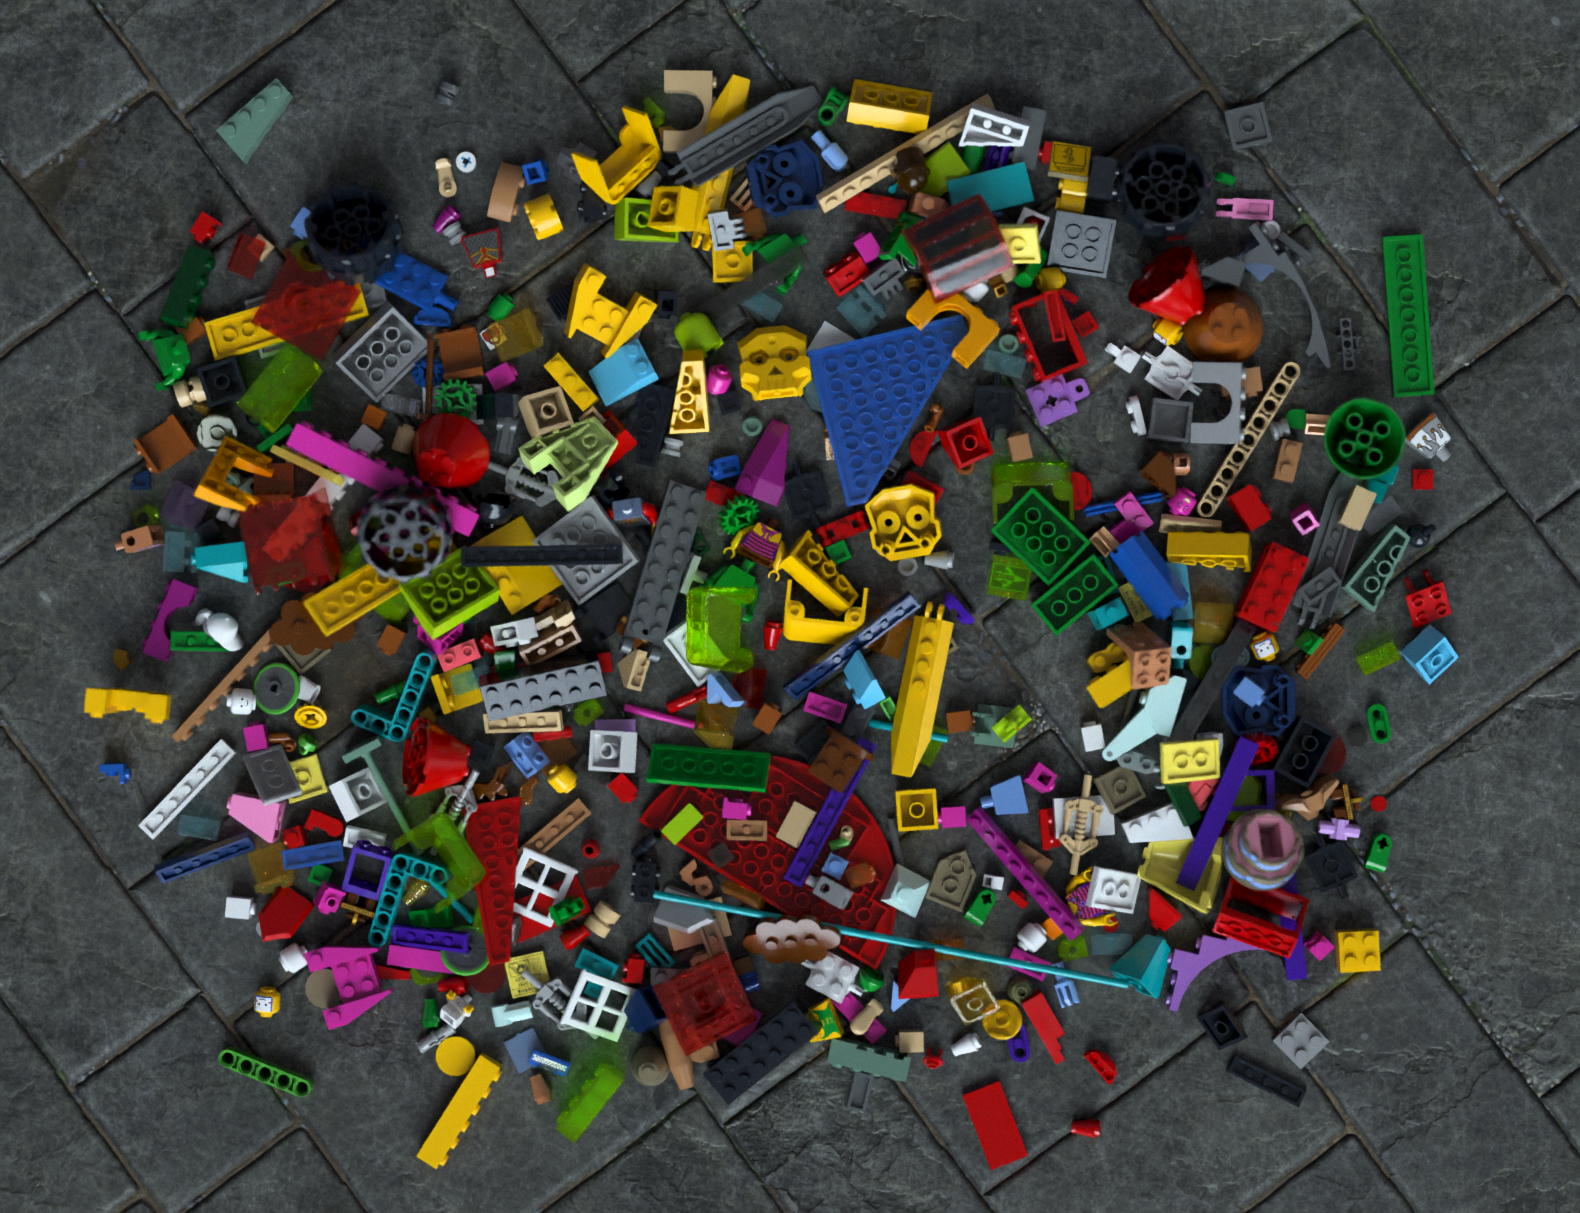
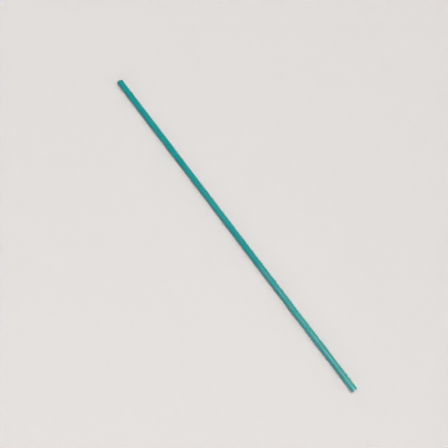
(902, 941)

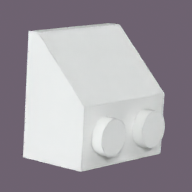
(612, 751)
(357, 794)

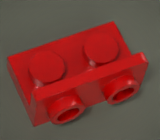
(846, 273)
(1046, 826)

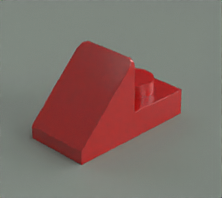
(720, 494)

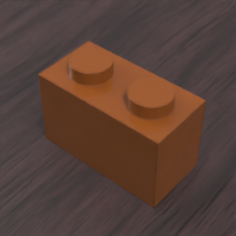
(767, 717)

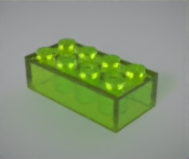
(279, 387)
(590, 1102)

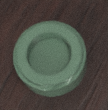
(1008, 343)

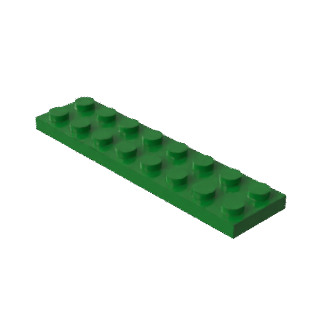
(1407, 315)

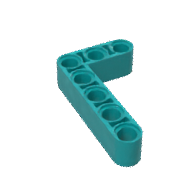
(406, 702)
(397, 890)

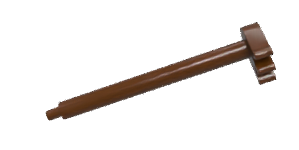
(429, 380)

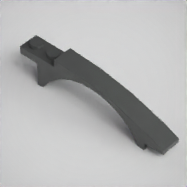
(1268, 253)

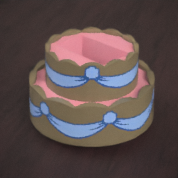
(1265, 865)

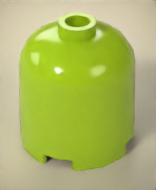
(697, 333)

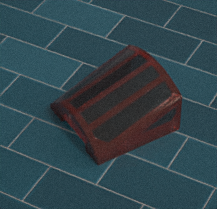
(958, 247)

